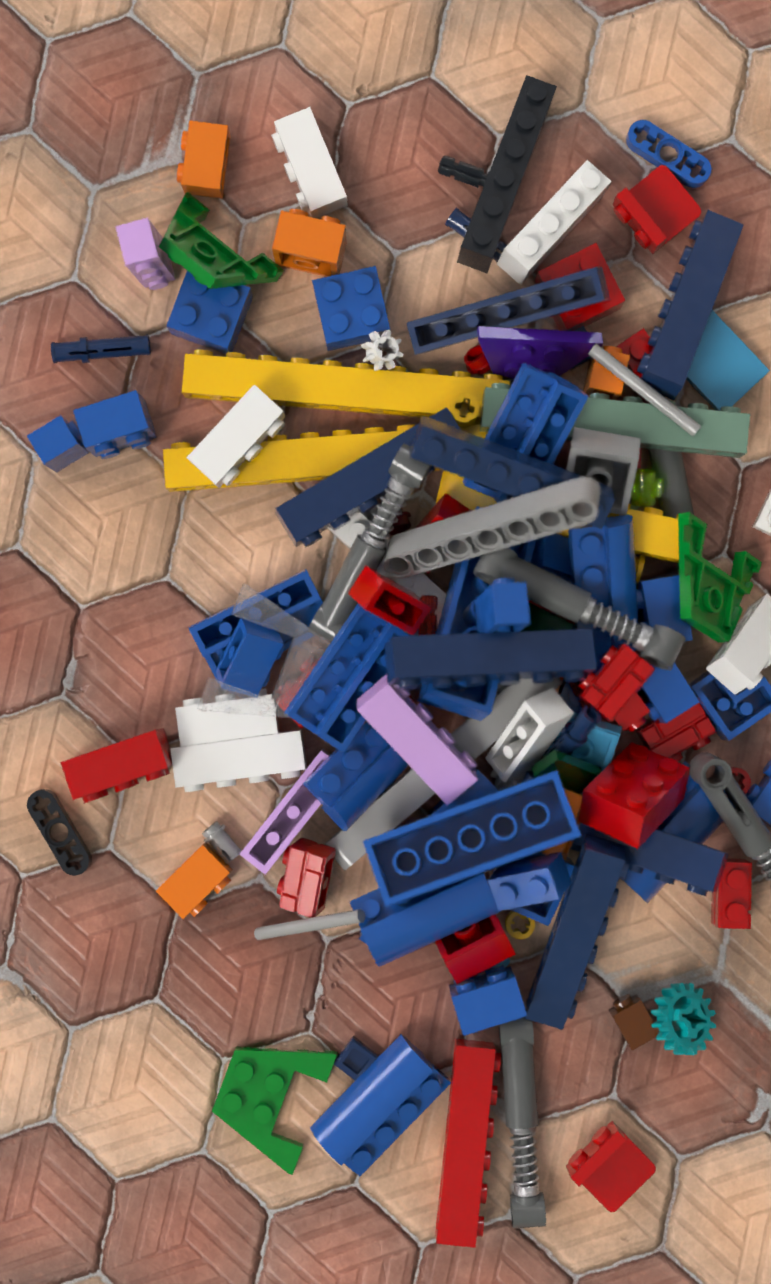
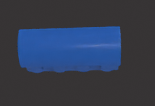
(534, 419)
(606, 567)
(294, 595)
(342, 675)
(355, 779)
(691, 819)
(422, 919)
(379, 1106)

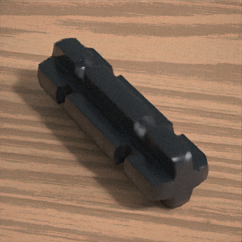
(462, 171)

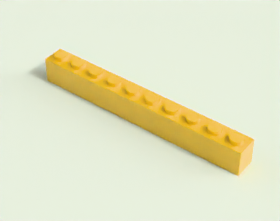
(330, 384)
(287, 460)

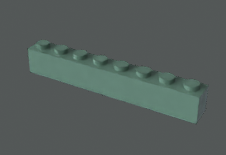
(720, 432)

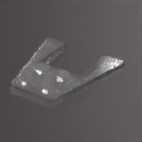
(300, 660)

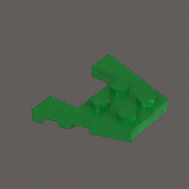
(207, 256)
(707, 593)
(256, 1090)

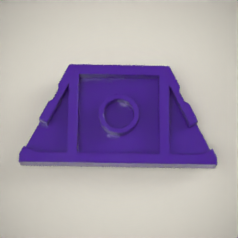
(544, 349)

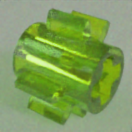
(646, 488)

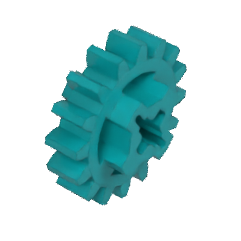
(683, 1019)

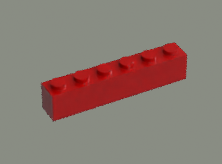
(465, 1143)

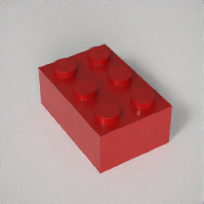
(118, 765)
(634, 794)

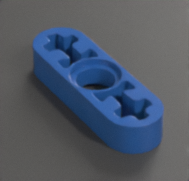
(693, 157)

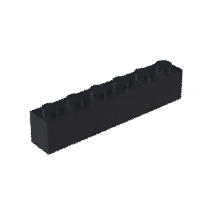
(506, 174)

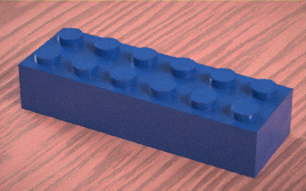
(460, 618)
(471, 838)

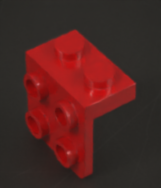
(656, 208)
(610, 1167)

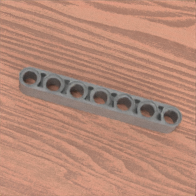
(493, 527)

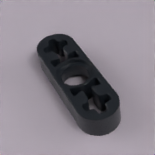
(65, 856)

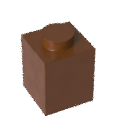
(633, 1020)

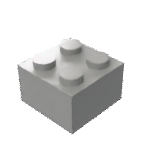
(608, 460)

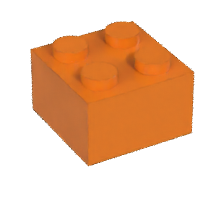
(309, 243)

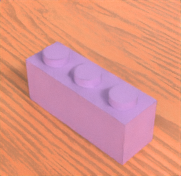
(142, 254)

